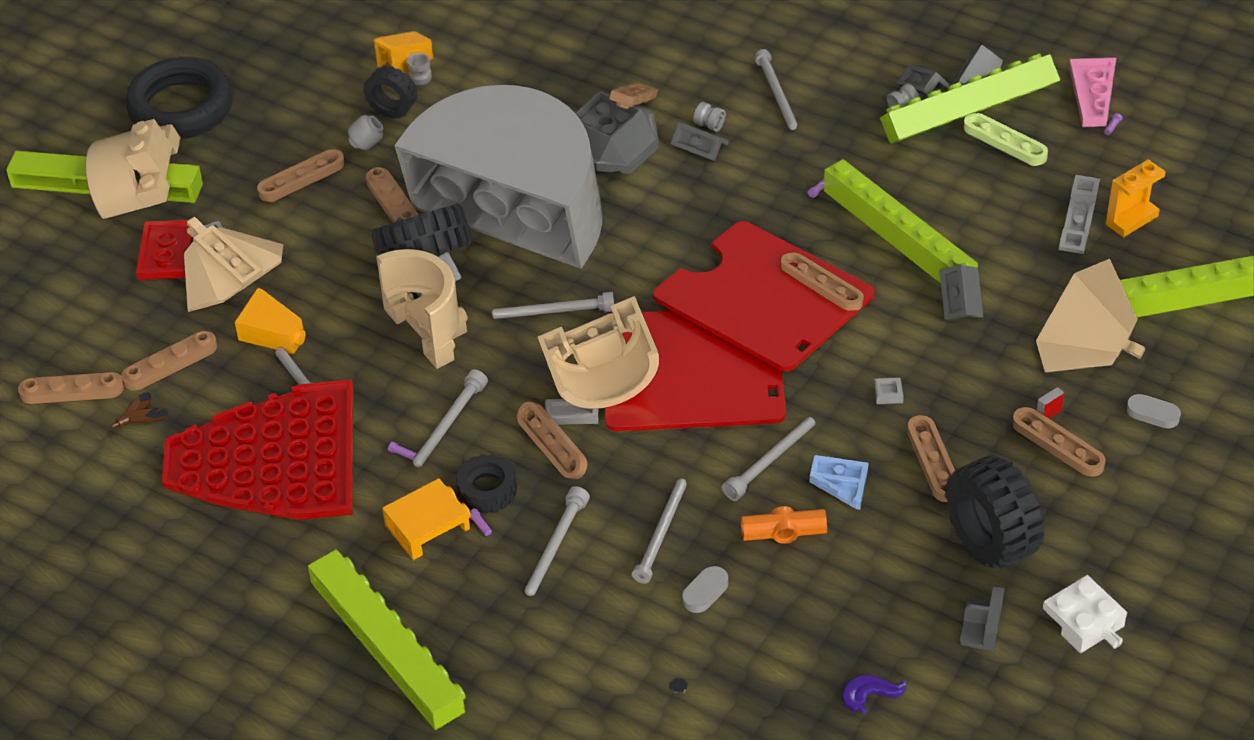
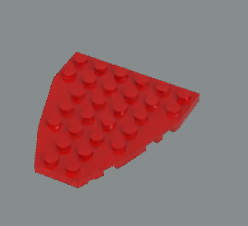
(272, 456)

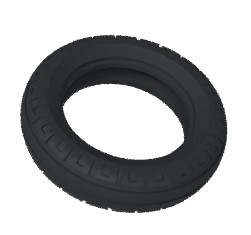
(181, 71)

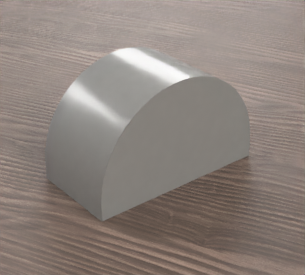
(513, 166)

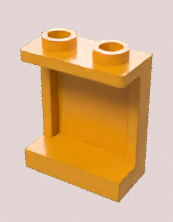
(1130, 197)
(425, 516)

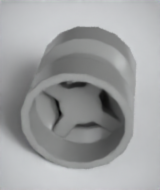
(419, 68)
(901, 97)
(709, 116)

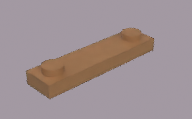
(632, 95)

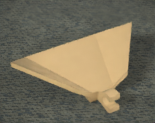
(224, 263)
(1089, 323)

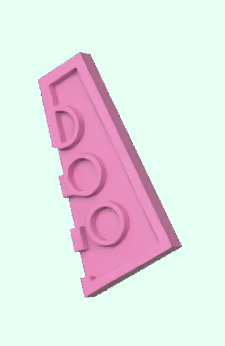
(1092, 88)

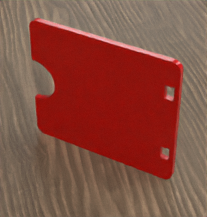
(757, 302)
(699, 382)

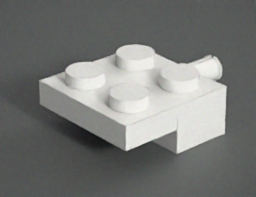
(1086, 614)

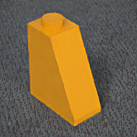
(395, 49)
(269, 324)

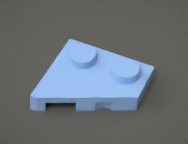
(840, 478)

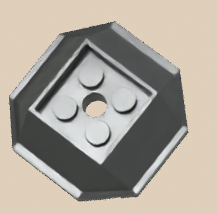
(618, 135)

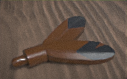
(138, 413)

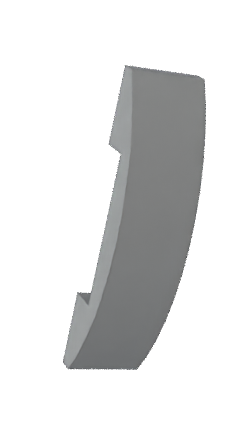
(1079, 214)

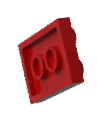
(163, 250)

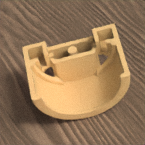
(113, 162)
(435, 312)
(606, 366)

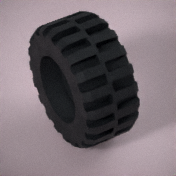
(429, 232)
(994, 511)

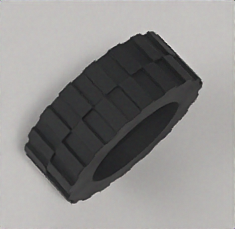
(399, 82)
(481, 467)

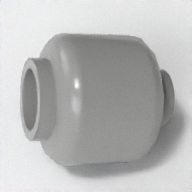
(365, 132)

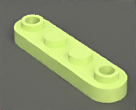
(1005, 139)

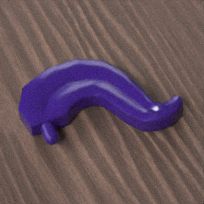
(860, 687)

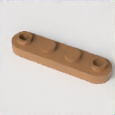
(300, 175)
(389, 194)
(822, 281)
(169, 360)
(71, 388)
(552, 440)
(1058, 441)
(931, 454)

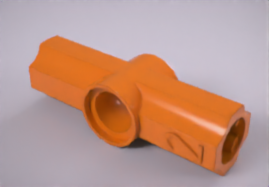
(783, 524)

